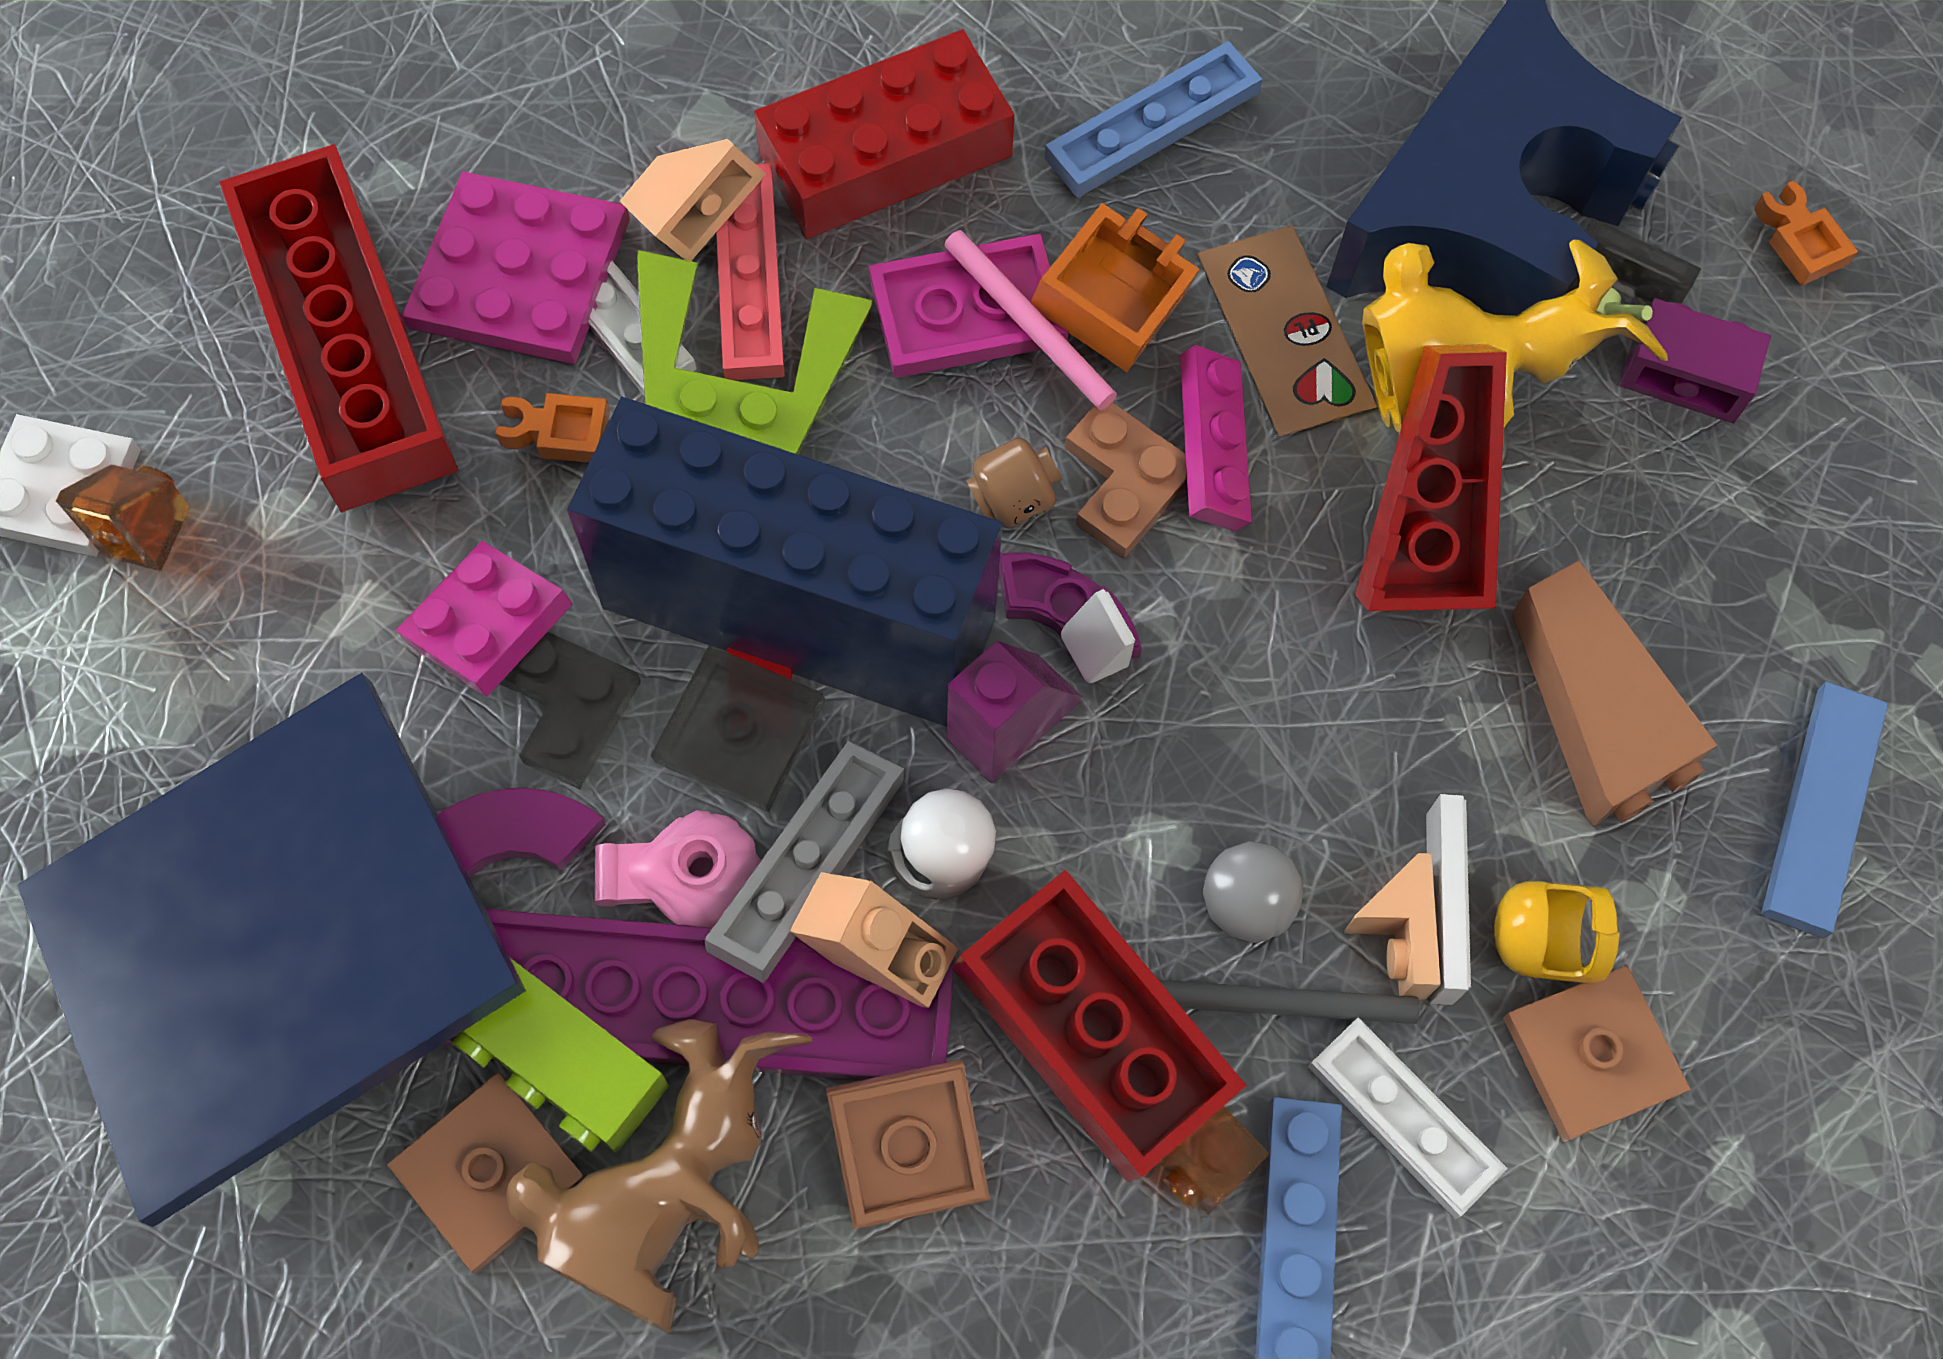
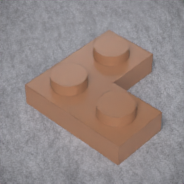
(1140, 471)

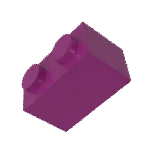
(1709, 364)

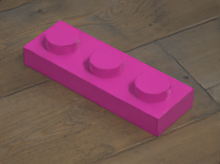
(1215, 439)

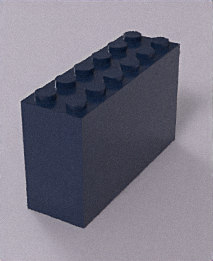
(786, 558)

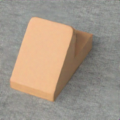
(1408, 911)

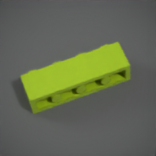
(567, 1061)

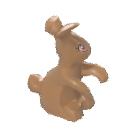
(627, 1217)

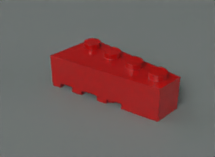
(1443, 489)

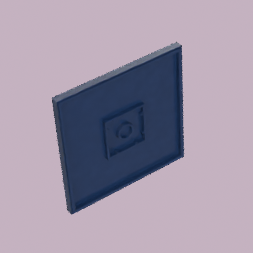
(263, 947)

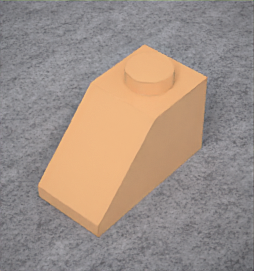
(692, 194)

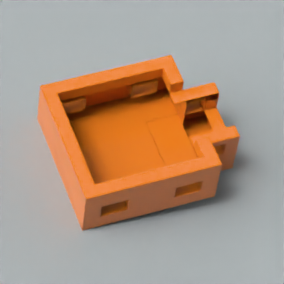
(1115, 285)

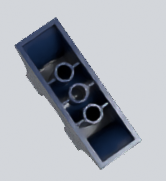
(1510, 126)

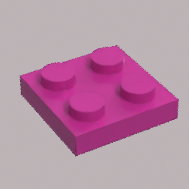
(484, 618)

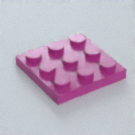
(516, 267)

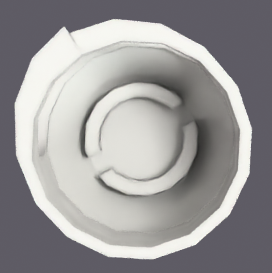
(945, 839)

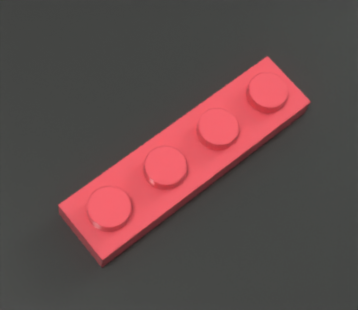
(751, 287)

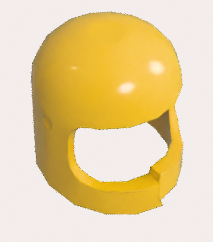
(1541, 931)

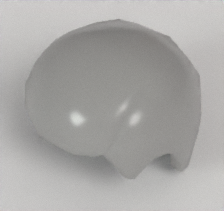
(1253, 891)

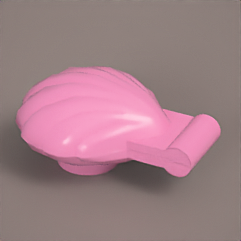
(685, 871)

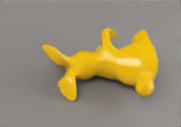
(1538, 341)

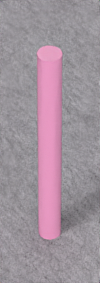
(1030, 320)

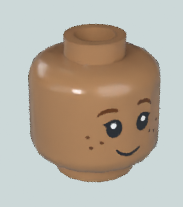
(1014, 482)

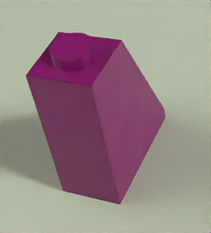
(1005, 706)

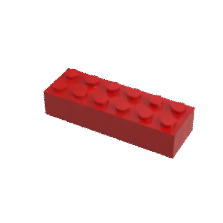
(337, 329)

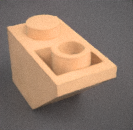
(874, 937)

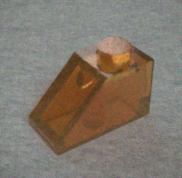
(127, 513)

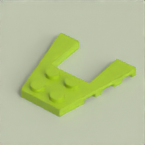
(731, 405)

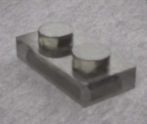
(1641, 268)

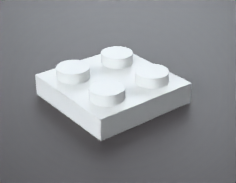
(40, 462)

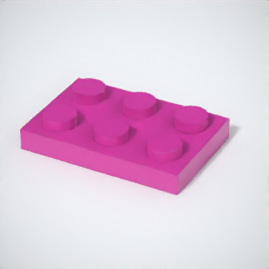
(943, 317)

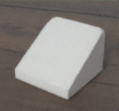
(1098, 638)

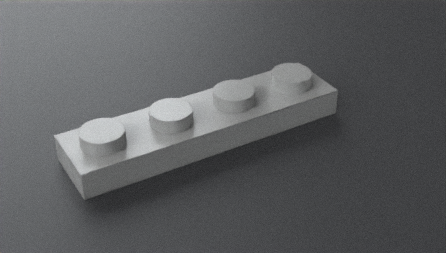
(816, 840)

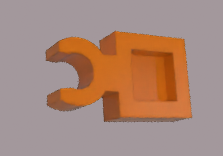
(1804, 240)
(563, 429)

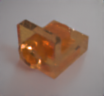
(1212, 1162)

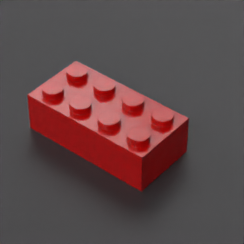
(885, 133)
(1098, 1027)

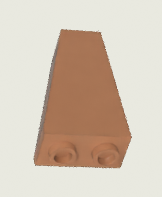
(1607, 698)

